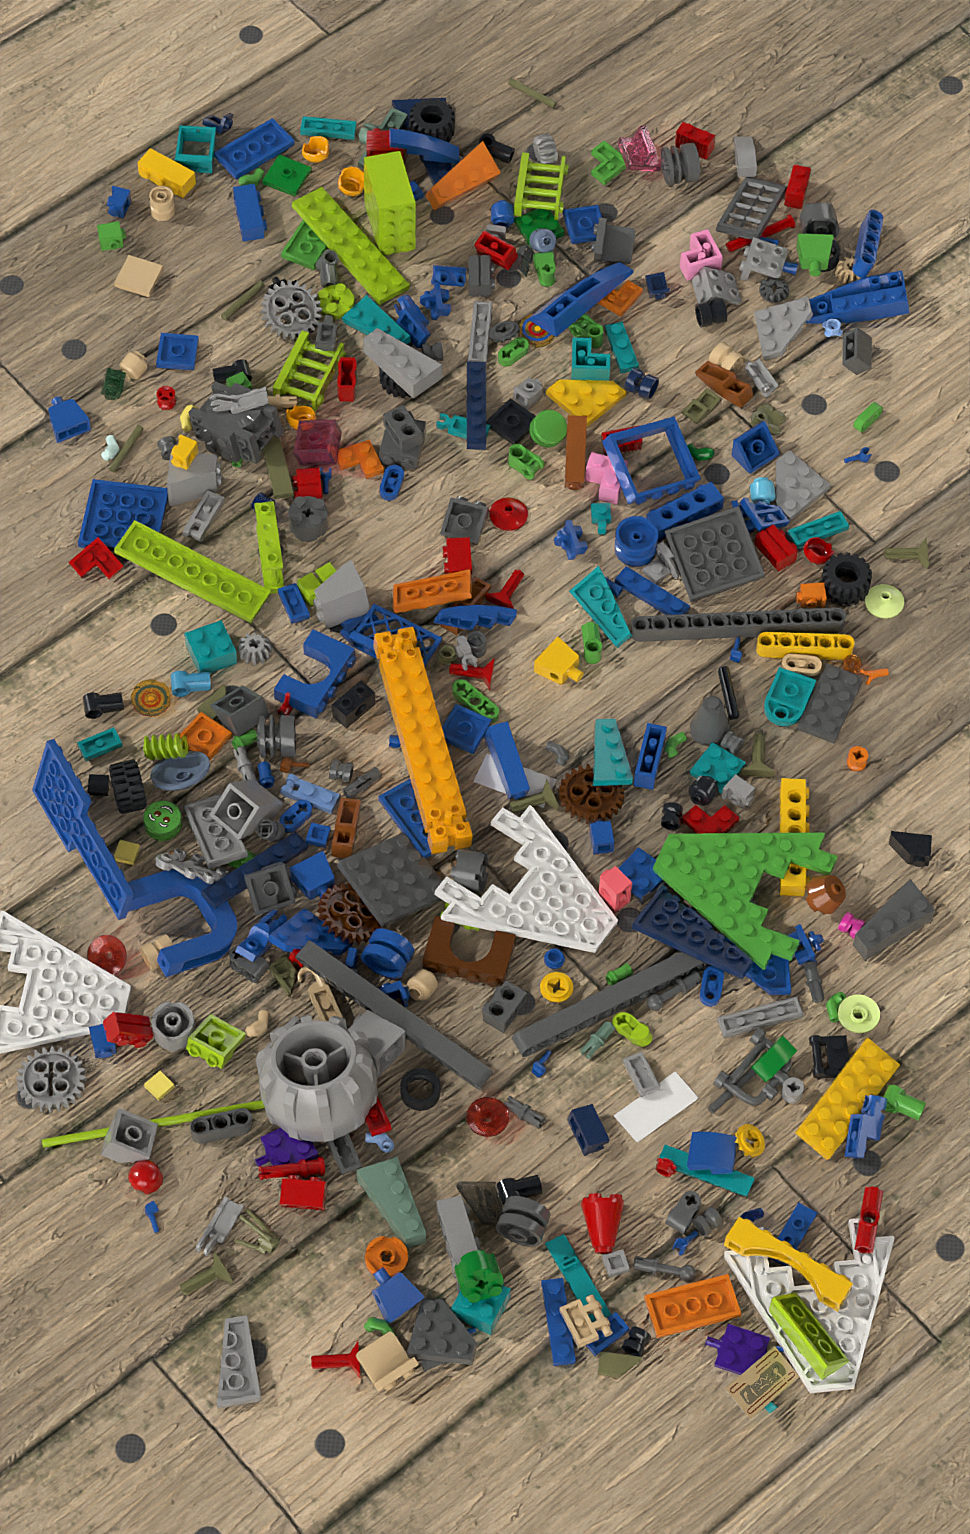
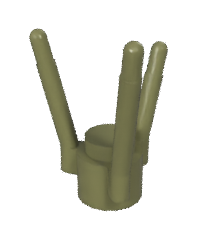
(268, 1240)

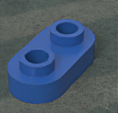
(391, 484)
(711, 987)

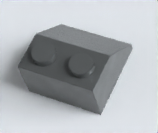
(240, 710)

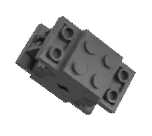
(235, 434)

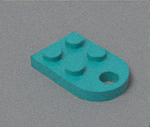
(789, 695)

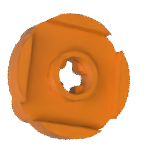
(386, 1246)

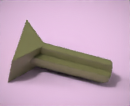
(919, 553)
(757, 767)
(545, 796)
(207, 1276)

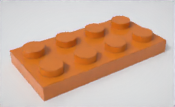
(432, 591)
(692, 1306)

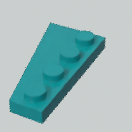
(599, 602)

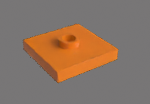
(206, 735)

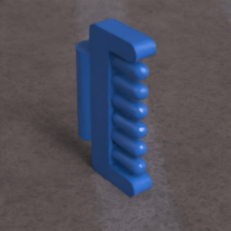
(352, 624)

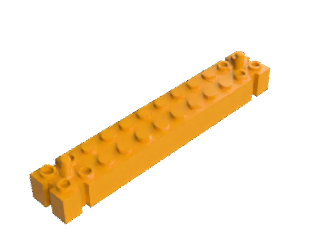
(422, 740)

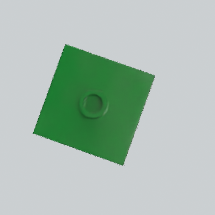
(287, 175)

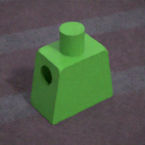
(814, 252)

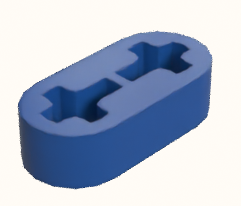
(298, 818)

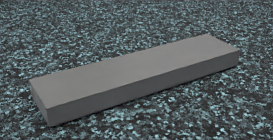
(480, 331)
(760, 1016)

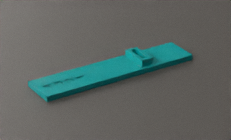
(734, 1182)
(575, 1273)

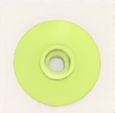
(884, 607)
(861, 1006)

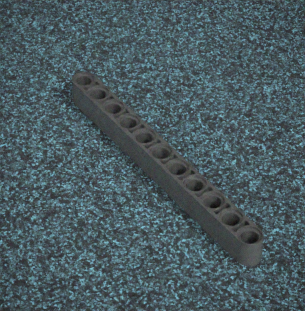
(728, 623)
(605, 1003)
(382, 1005)

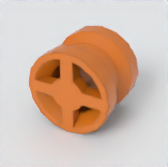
(859, 763)

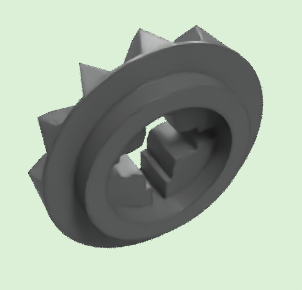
(780, 294)
(498, 332)

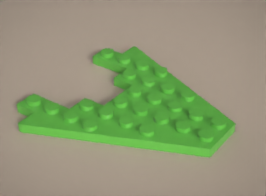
(722, 874)

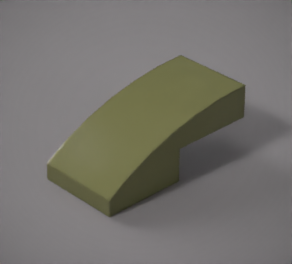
(702, 406)

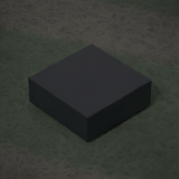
(98, 785)

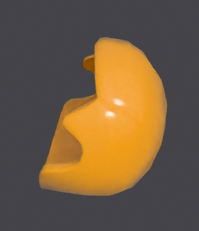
(316, 149)
(351, 181)
(299, 413)

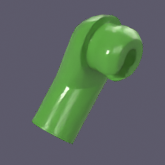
(252, 179)

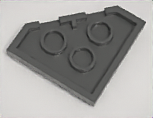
(440, 1335)

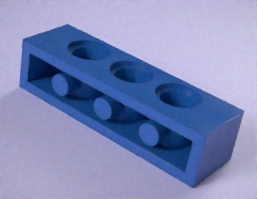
(710, 500)

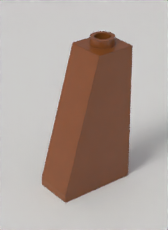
(575, 452)

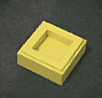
(126, 852)
(159, 1085)

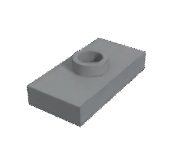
(641, 1074)

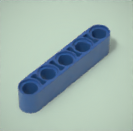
(867, 243)

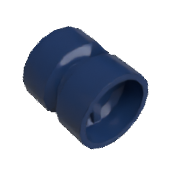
(647, 386)

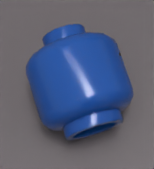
(502, 213)

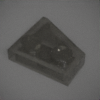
(483, 1200)

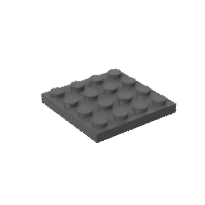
(714, 554)
(392, 879)

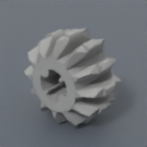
(545, 149)
(254, 648)

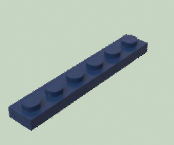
(476, 405)
(234, 882)

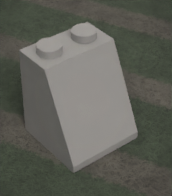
(194, 482)
(341, 597)
(244, 806)
(384, 1038)

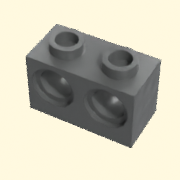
(402, 428)
(508, 1008)

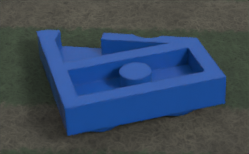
(764, 515)

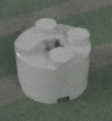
(172, 1025)

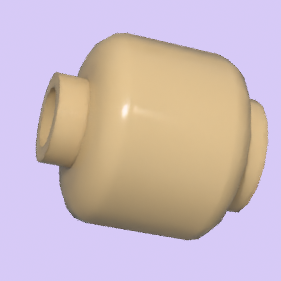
(133, 365)
(422, 985)

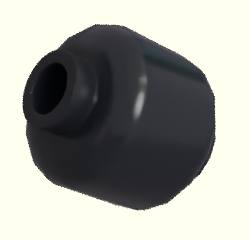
(703, 790)

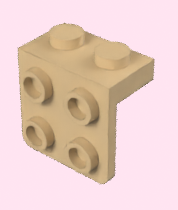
(386, 1362)

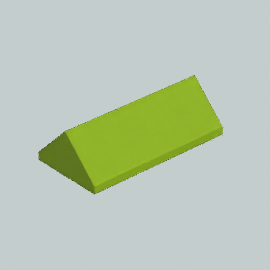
(807, 1334)

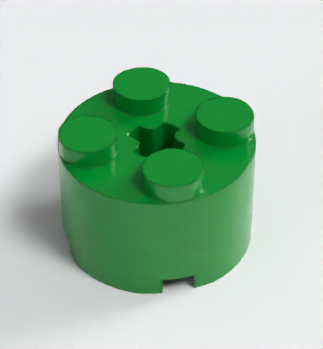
(479, 1276)

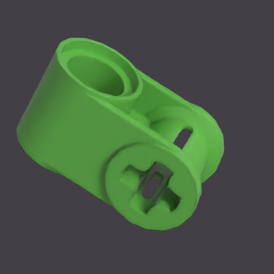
(545, 268)
(588, 328)
(526, 463)

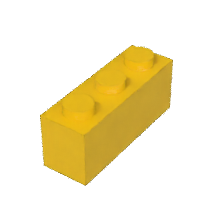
(166, 172)

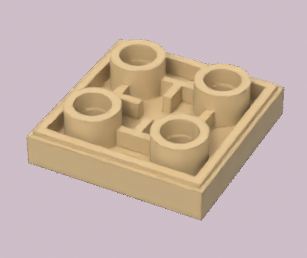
(138, 276)

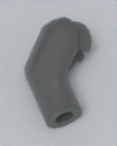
(559, 750)

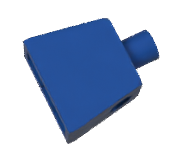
(67, 419)
(313, 876)
(394, 1294)

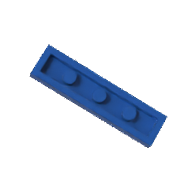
(651, 593)
(559, 1334)

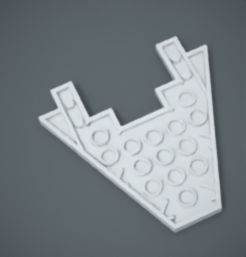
(547, 905)
(60, 991)
(846, 1327)

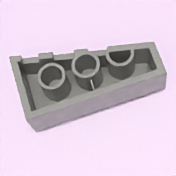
(404, 364)
(456, 1229)

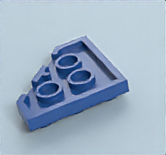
(306, 927)
(774, 979)

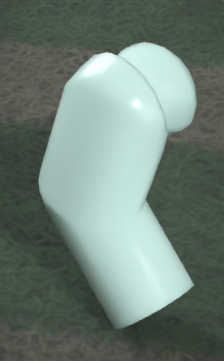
(112, 448)

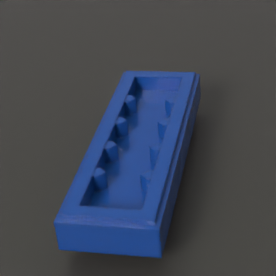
(796, 1227)

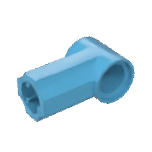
(184, 683)

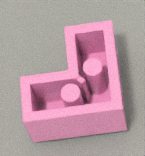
(702, 253)
(601, 471)

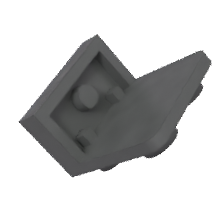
(613, 243)

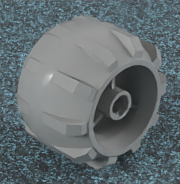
(336, 1076)

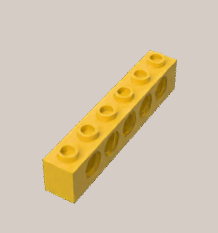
(794, 790)

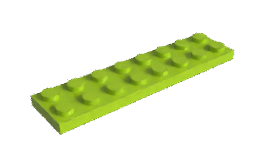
(351, 245)
(192, 571)

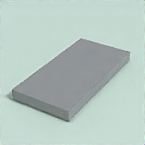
(213, 839)

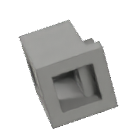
(528, 392)
(739, 792)

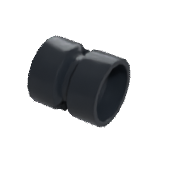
(710, 313)

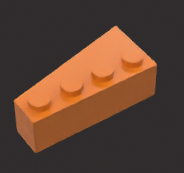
(468, 175)

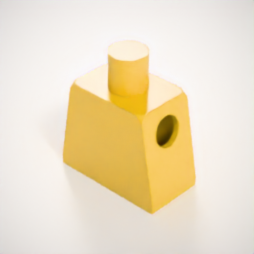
(558, 663)

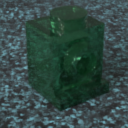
(116, 380)

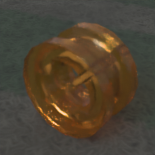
(852, 659)

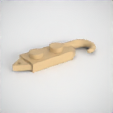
(321, 997)

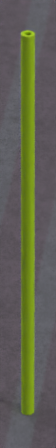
(92, 1134)

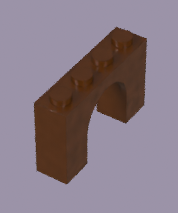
(489, 970)

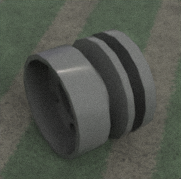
(680, 164)
(277, 736)

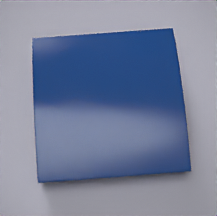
(712, 1152)

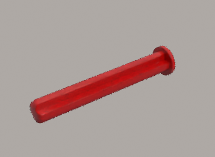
(769, 230)

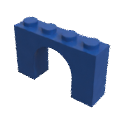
(313, 698)

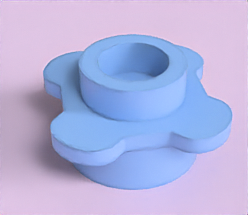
(832, 328)

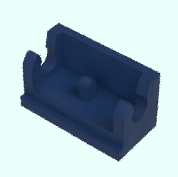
(588, 1129)

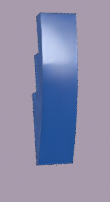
(421, 144)
(481, 615)

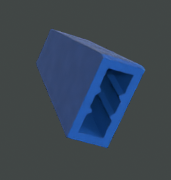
(507, 760)

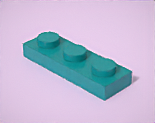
(328, 128)
(621, 347)
(820, 528)

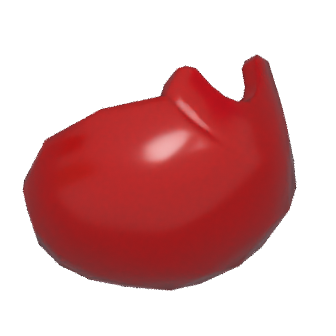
(818, 551)
(145, 1176)

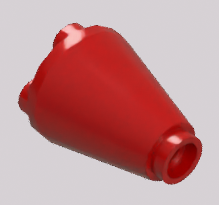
(602, 1220)

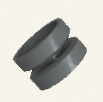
(523, 1221)

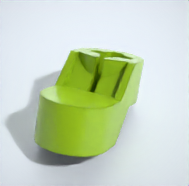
(626, 1022)

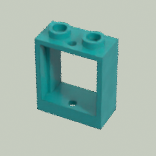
(196, 163)

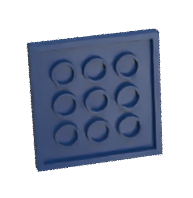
(114, 508)

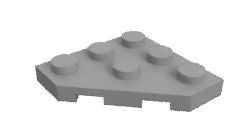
(781, 325)
(797, 485)

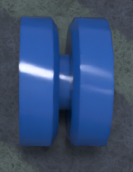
(636, 541)
(387, 953)

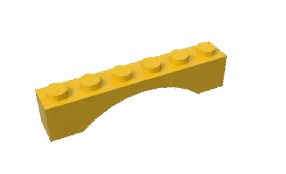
(751, 1241)

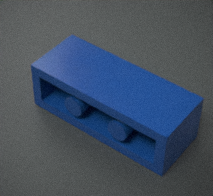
(249, 212)
(650, 756)

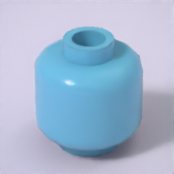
(762, 490)

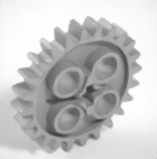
(285, 295)
(31, 1079)

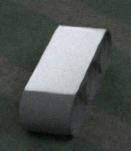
(213, 1133)

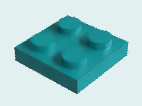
(719, 765)

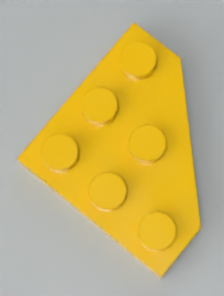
(586, 397)

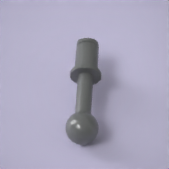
(655, 1001)
(686, 1273)

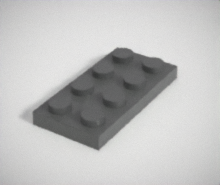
(830, 703)

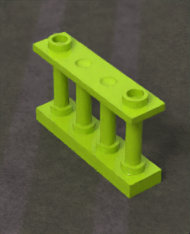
(524, 190)
(296, 359)
(269, 546)

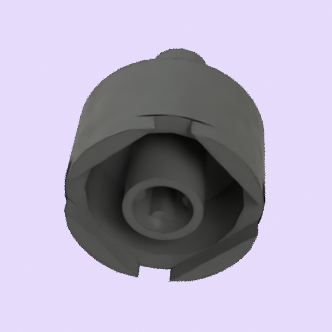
(819, 219)
(308, 518)
(471, 870)

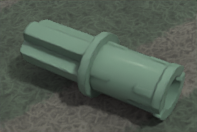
(597, 1039)

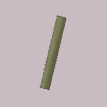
(527, 90)
(241, 301)
(126, 448)

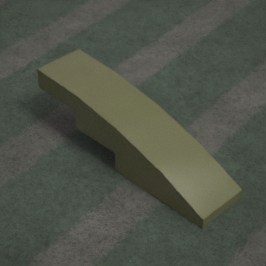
(277, 469)

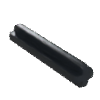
(728, 692)

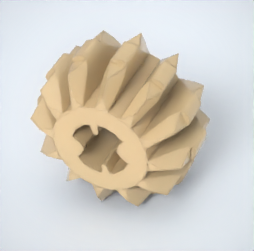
(844, 271)

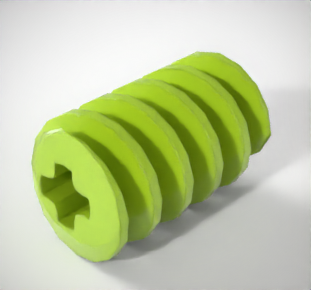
(165, 747)

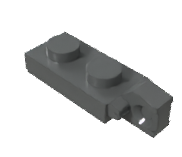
(326, 334)

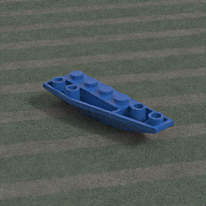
(862, 300)
(576, 301)

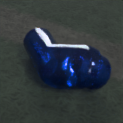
(753, 1215)

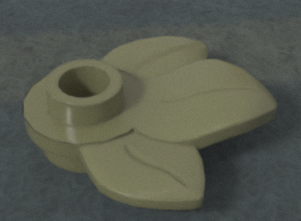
(771, 417)

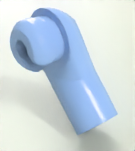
(381, 1140)

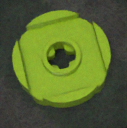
(335, 292)

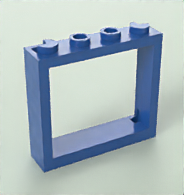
(679, 448)

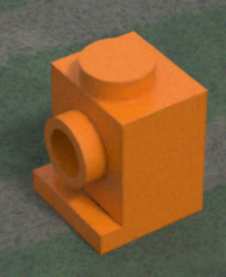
(811, 595)

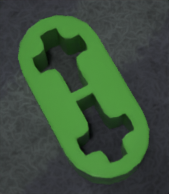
(514, 352)
(867, 417)

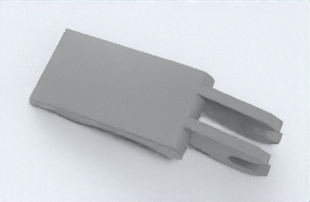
(241, 402)
(220, 1225)

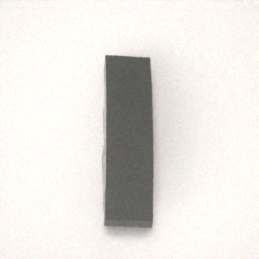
(344, 1154)

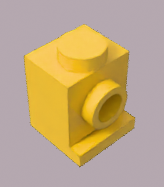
(184, 452)

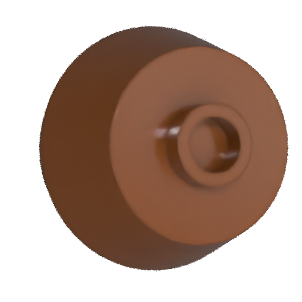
(825, 893)

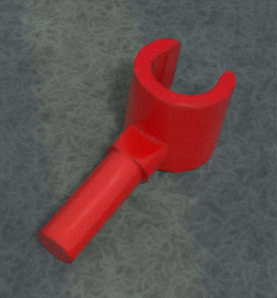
(285, 708)

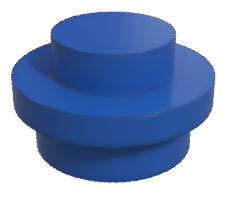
(554, 959)

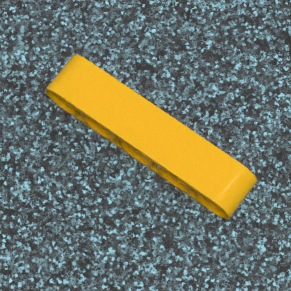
(815, 642)

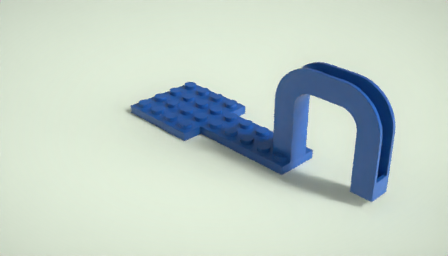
(67, 809)

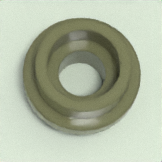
(447, 650)

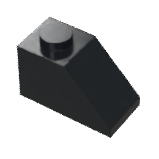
(912, 847)

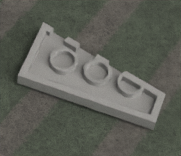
(238, 1371)

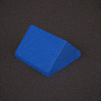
(754, 448)

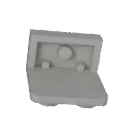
(763, 258)
(715, 284)

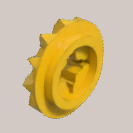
(551, 980)
(751, 1133)

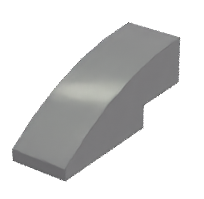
(745, 156)

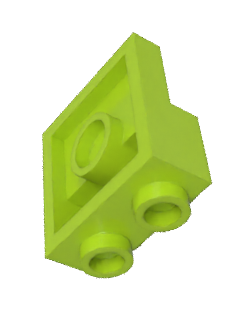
(215, 1041)

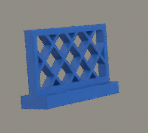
(365, 643)

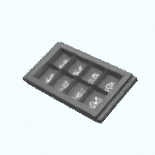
(751, 208)

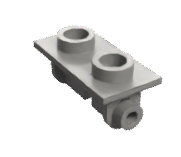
(761, 377)

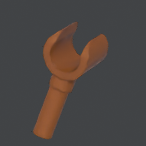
(287, 763)

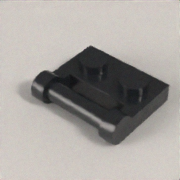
(836, 1052)

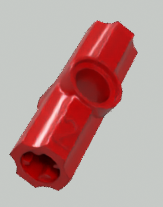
(867, 1231)

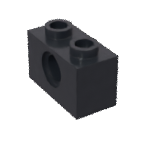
(353, 704)

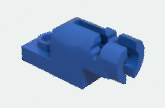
(412, 320)
(257, 940)
(865, 1126)

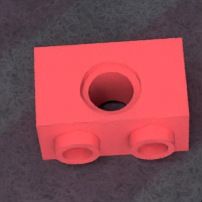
(615, 889)

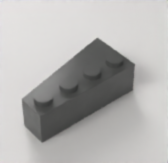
(895, 920)

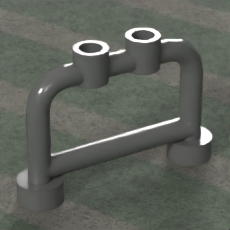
(769, 1091)

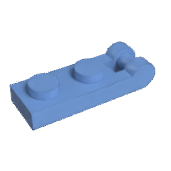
(318, 797)

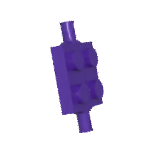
(284, 1149)
(738, 1349)

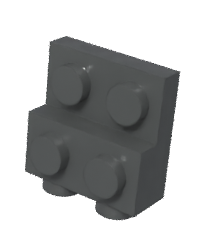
(465, 519)
(270, 888)

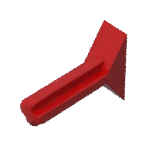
(503, 597)
(476, 672)
(338, 1360)

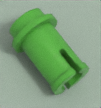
(245, 739)
(619, 974)

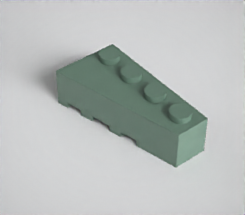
(391, 1195)

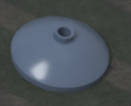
(180, 772)

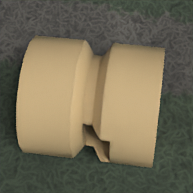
(162, 203)
(726, 358)
(151, 951)

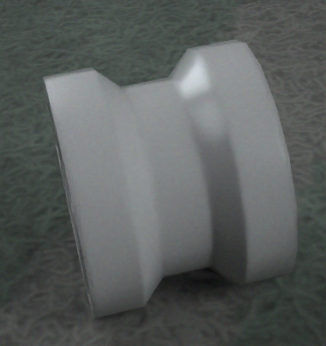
(791, 1095)

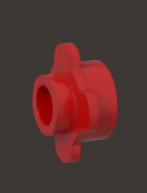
(665, 1167)

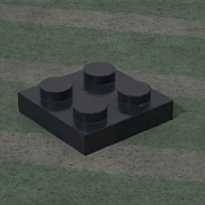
(511, 421)

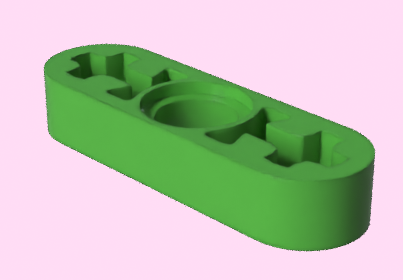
(472, 693)

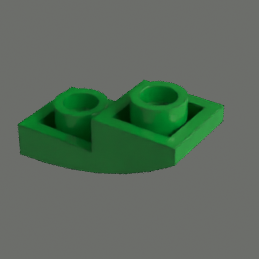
(774, 1059)

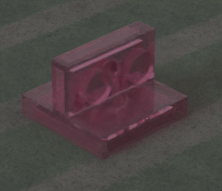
(639, 151)

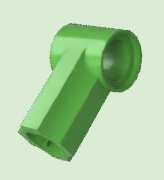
(591, 643)
(901, 1102)

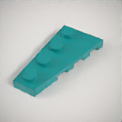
(368, 316)
(609, 755)

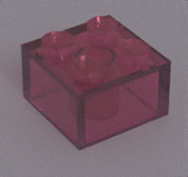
(317, 442)

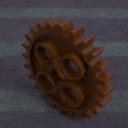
(577, 784)
(346, 914)

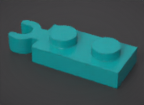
(456, 425)

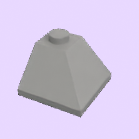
(129, 1138)

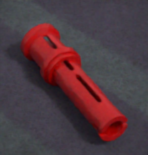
(302, 1169)

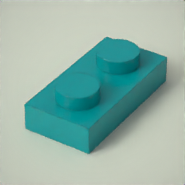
(99, 744)

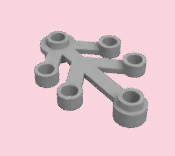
(190, 867)

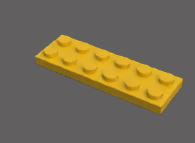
(830, 1117)

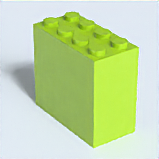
(390, 203)

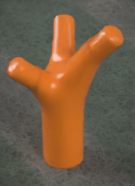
(874, 674)

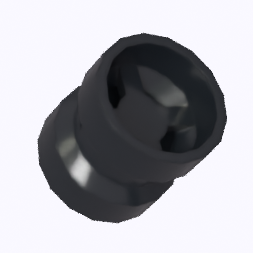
(672, 814)
(635, 1343)

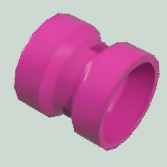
(850, 924)

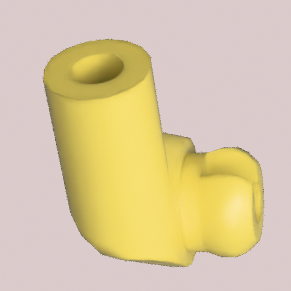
(185, 418)

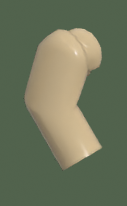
(260, 1026)

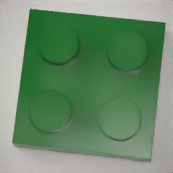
(537, 219)

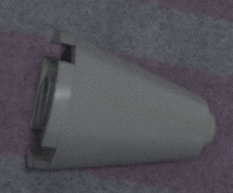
(710, 722)

